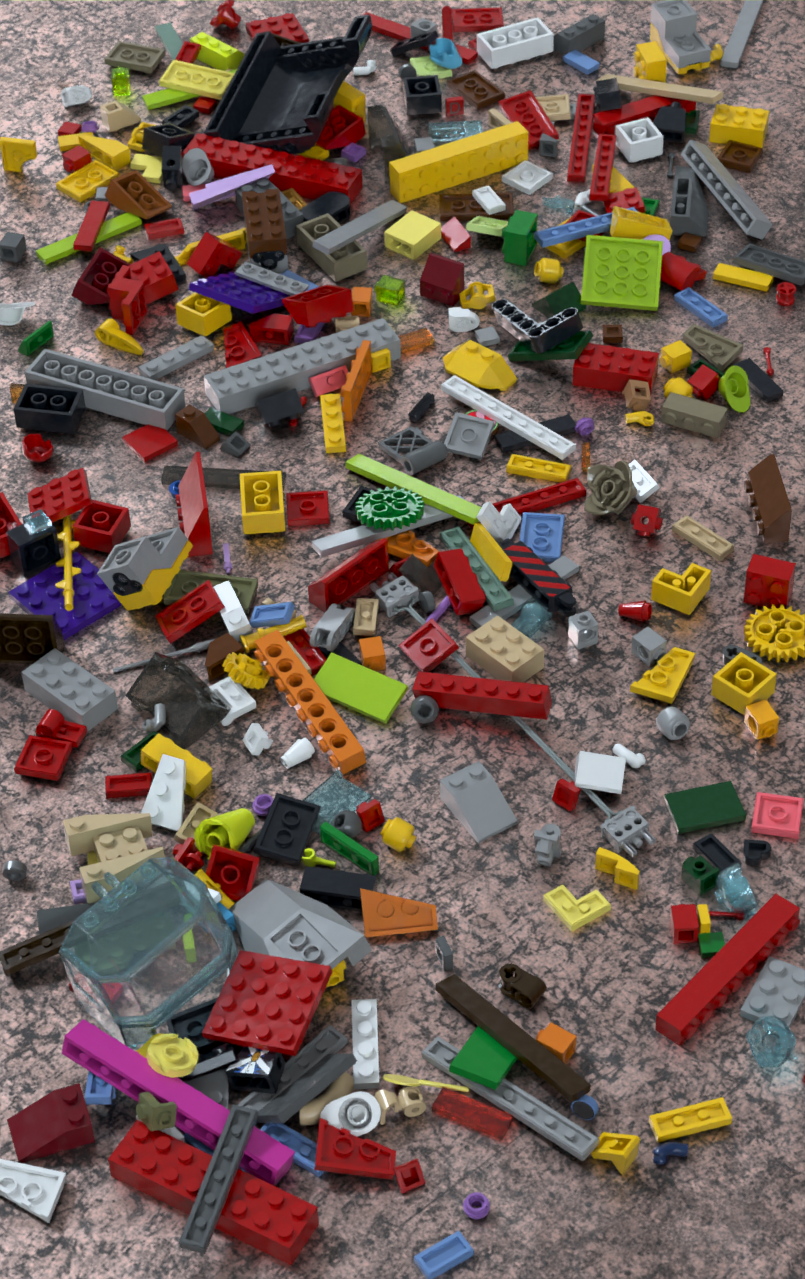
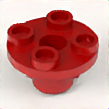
(226, 16)

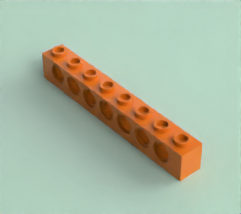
(310, 703)

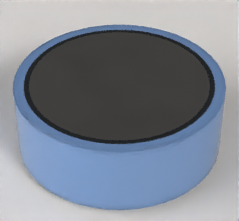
(585, 1107)

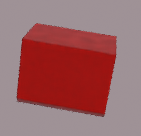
(233, 871)

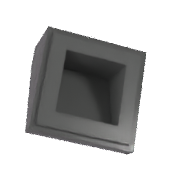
(548, 146)
(235, 445)

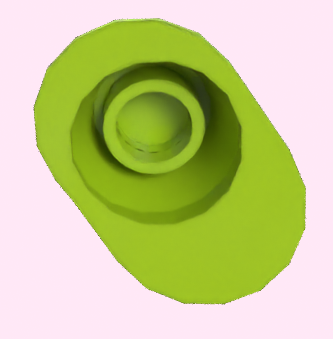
(735, 388)

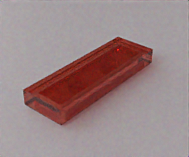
(472, 1113)

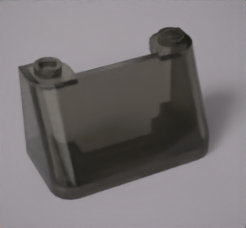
(387, 135)
(189, 702)

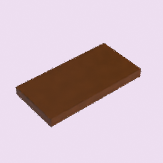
(466, 207)

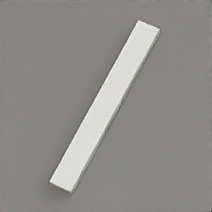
(508, 417)

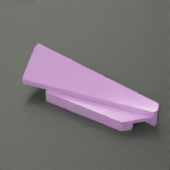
(226, 187)

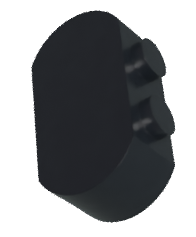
(333, 202)

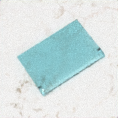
(335, 796)

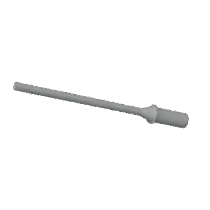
(195, 648)

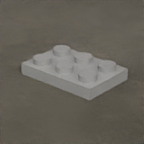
(776, 992)

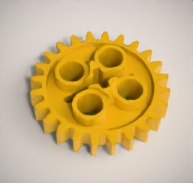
(776, 633)

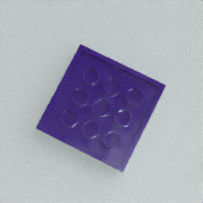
(239, 292)
(90, 601)

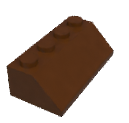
(769, 501)

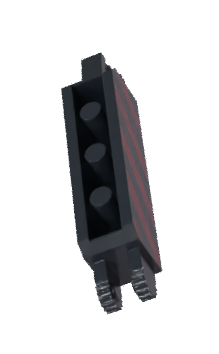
(539, 579)

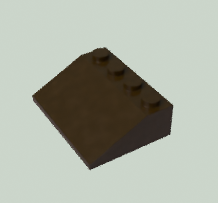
(28, 637)

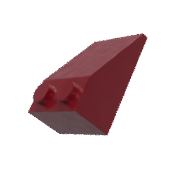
(51, 1125)

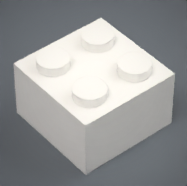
(639, 140)

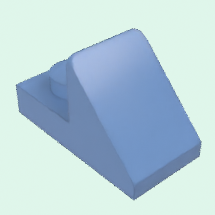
(98, 1091)

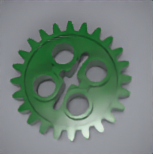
(389, 508)

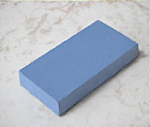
(581, 62)
(272, 614)
(443, 1255)

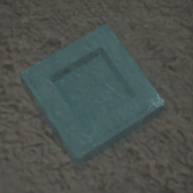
(37, 521)

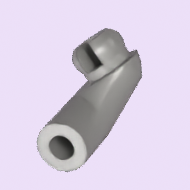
(158, 720)

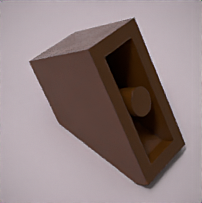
(196, 427)
(217, 653)

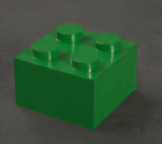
(519, 237)

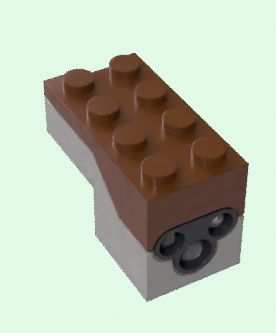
(265, 230)

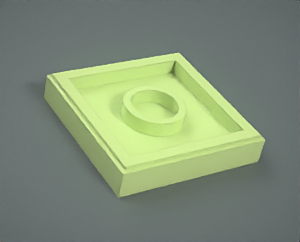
(425, 67)
(486, 225)

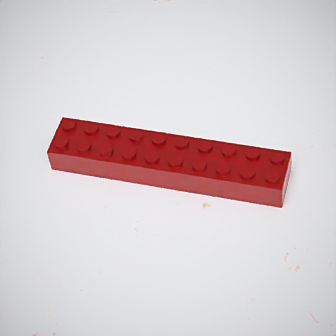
(305, 175)

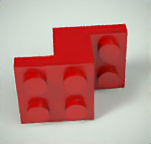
(127, 300)

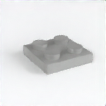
(469, 435)

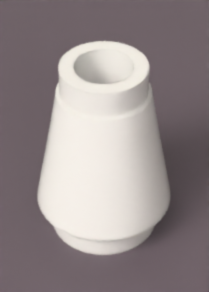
(297, 753)

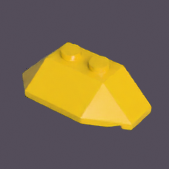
(479, 366)

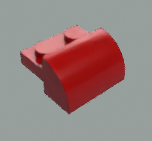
(679, 272)

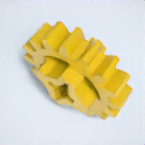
(245, 671)

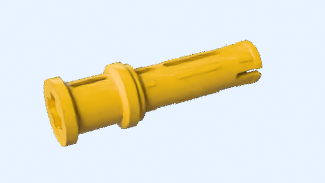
(295, 624)

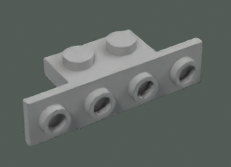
(271, 279)

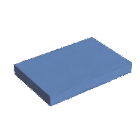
(543, 534)

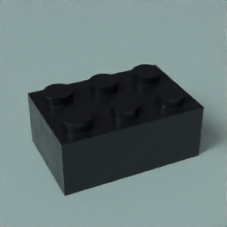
(49, 408)

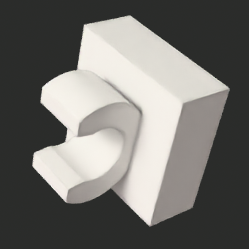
(256, 739)

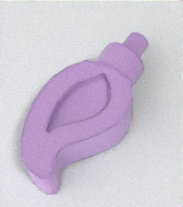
(227, 564)

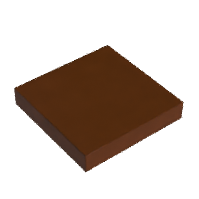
(740, 156)

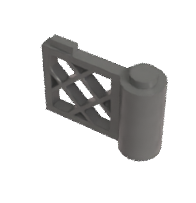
(418, 456)

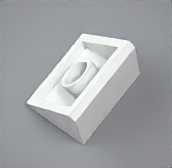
(599, 772)

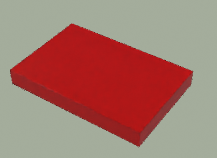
(477, 19)
(189, 611)

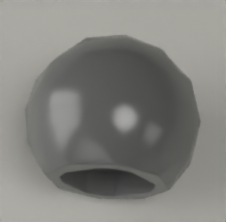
(424, 709)
(348, 823)

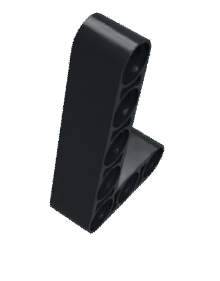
(534, 335)

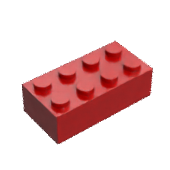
(612, 367)

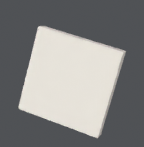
(527, 177)

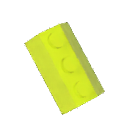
(217, 53)

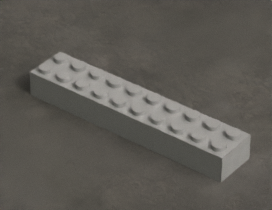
(288, 369)

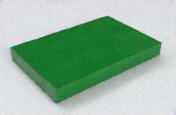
(483, 1060)

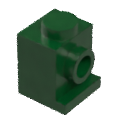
(699, 874)

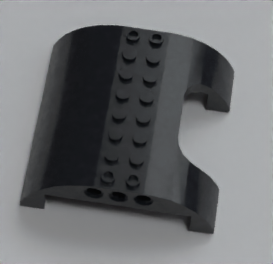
(288, 91)

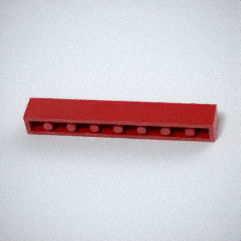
(727, 970)

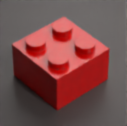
(156, 276)
(101, 526)
(769, 582)

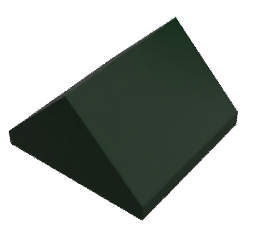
(559, 300)

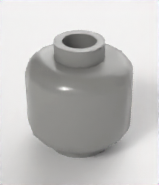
(673, 723)

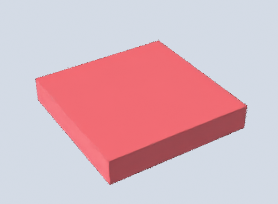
(777, 815)

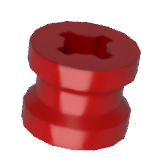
(785, 294)

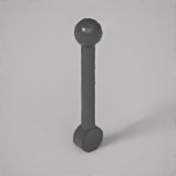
(670, 174)

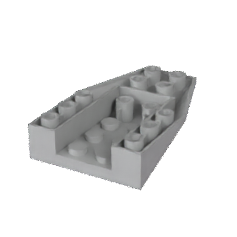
(296, 927)

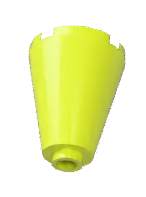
(224, 830)

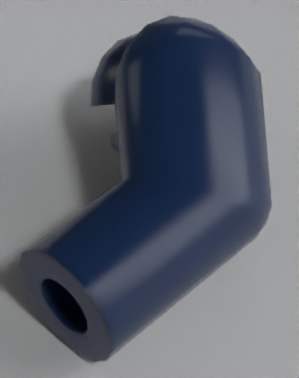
(669, 1148)

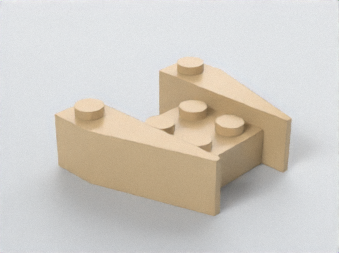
(117, 845)

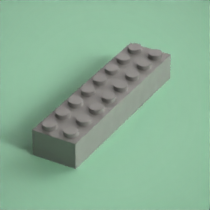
(109, 389)

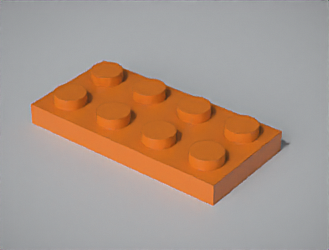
(356, 380)

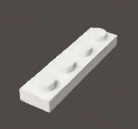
(365, 1044)

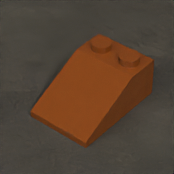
(136, 195)

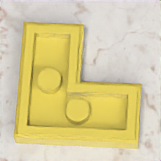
(150, 165)
(576, 912)

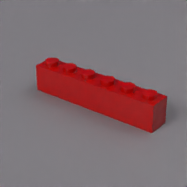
(606, 121)
(485, 695)

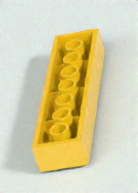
(458, 162)

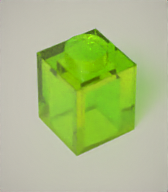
(121, 81)
(390, 290)

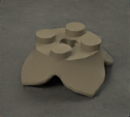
(610, 488)

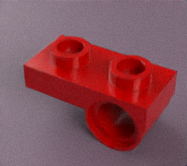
(55, 727)

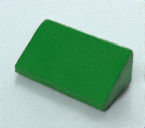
(36, 339)

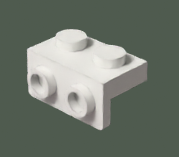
(642, 481)

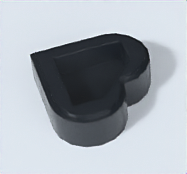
(755, 851)

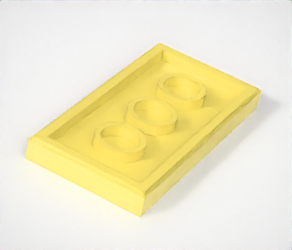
(196, 79)

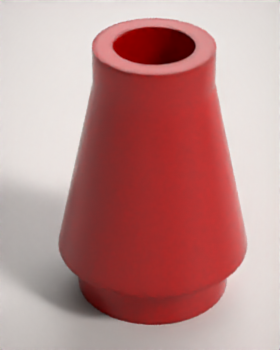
(636, 610)

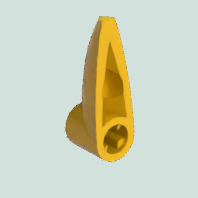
(112, 335)

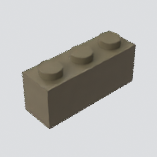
(694, 415)

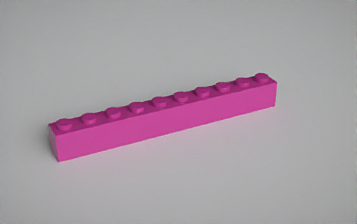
(195, 1111)

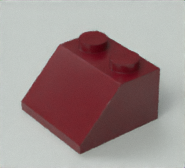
(442, 279)

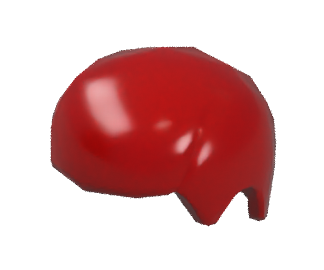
(36, 448)

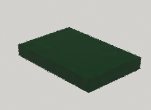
(704, 807)

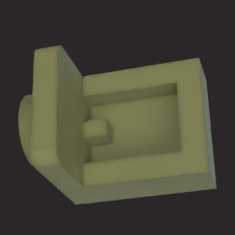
(155, 1115)

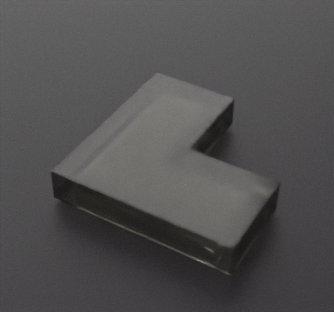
(420, 575)

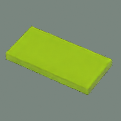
(360, 688)

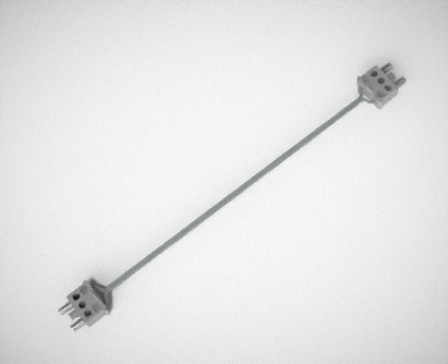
(620, 831)

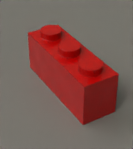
(459, 581)

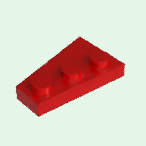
(239, 345)
(348, 1154)

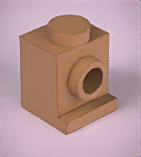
(637, 400)

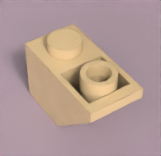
(118, 116)

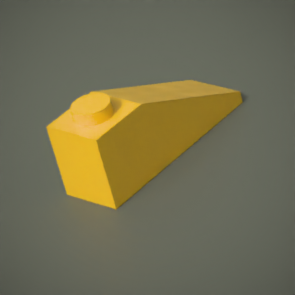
(107, 151)

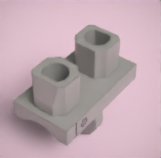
(547, 844)

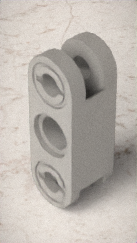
(332, 627)

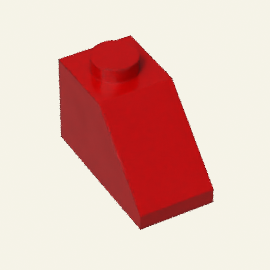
(272, 329)

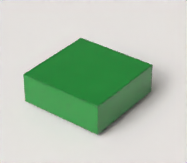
(710, 943)

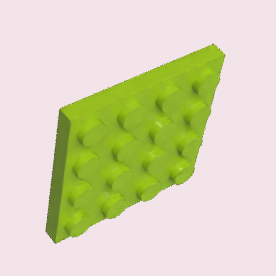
(622, 272)

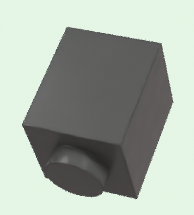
(12, 247)

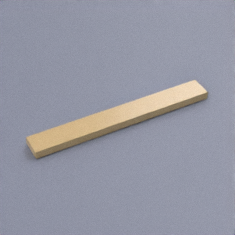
(666, 89)

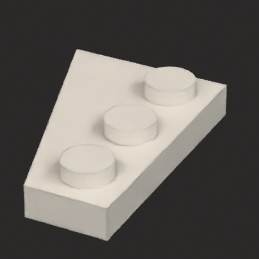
(166, 794)
(31, 1187)

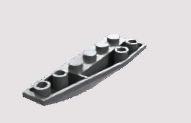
(688, 206)

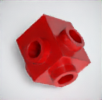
(642, 513)

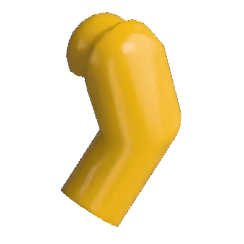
(119, 252)
(641, 417)

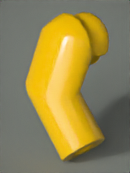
(716, 53)

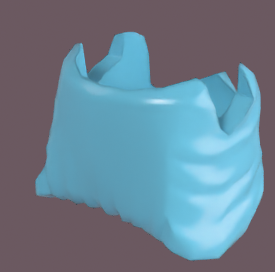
(445, 54)

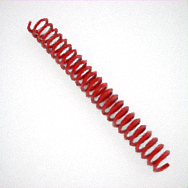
(447, 22)

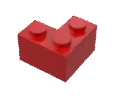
(212, 253)

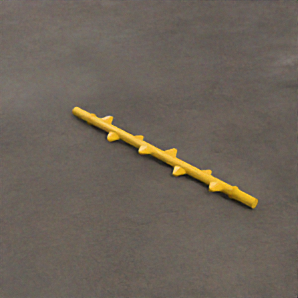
(66, 562)

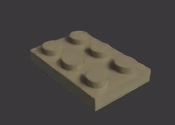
(135, 56)

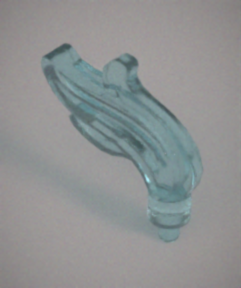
(558, 202)

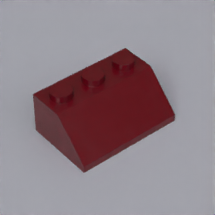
(99, 273)

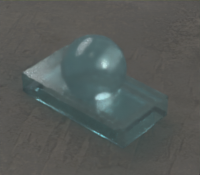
(532, 618)

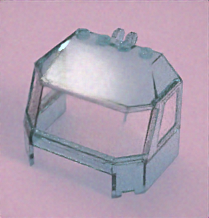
(146, 948)

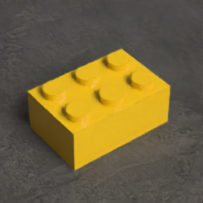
(739, 125)
(262, 502)

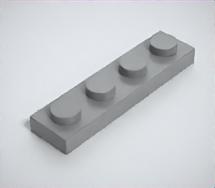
(176, 358)

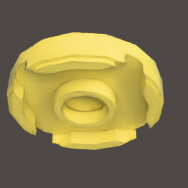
(172, 1055)

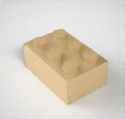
(504, 651)

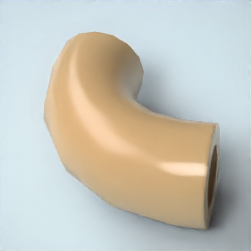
(339, 1088)

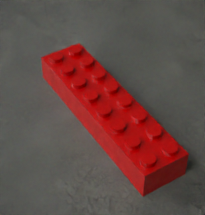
(253, 1209)

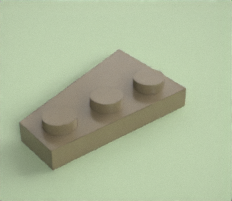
(712, 346)

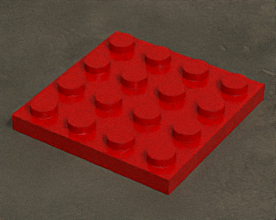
(267, 1002)

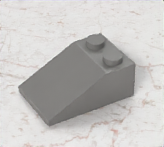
(477, 802)

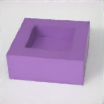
(353, 152)

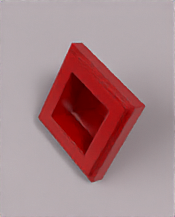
(409, 1175)

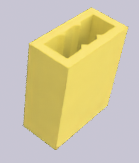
(412, 235)

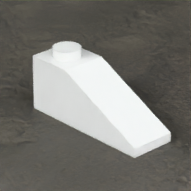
(233, 613)

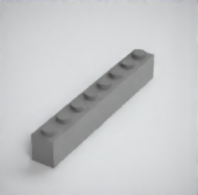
(726, 189)

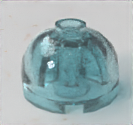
(734, 890)

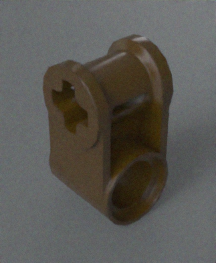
(523, 987)

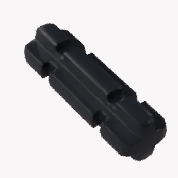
(421, 407)

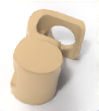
(409, 1100)

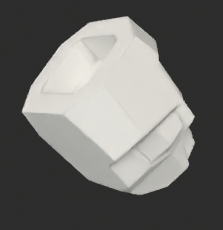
(76, 95)
(462, 319)

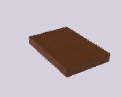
(476, 89)

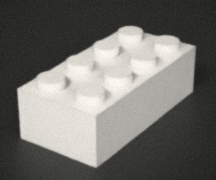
(514, 43)

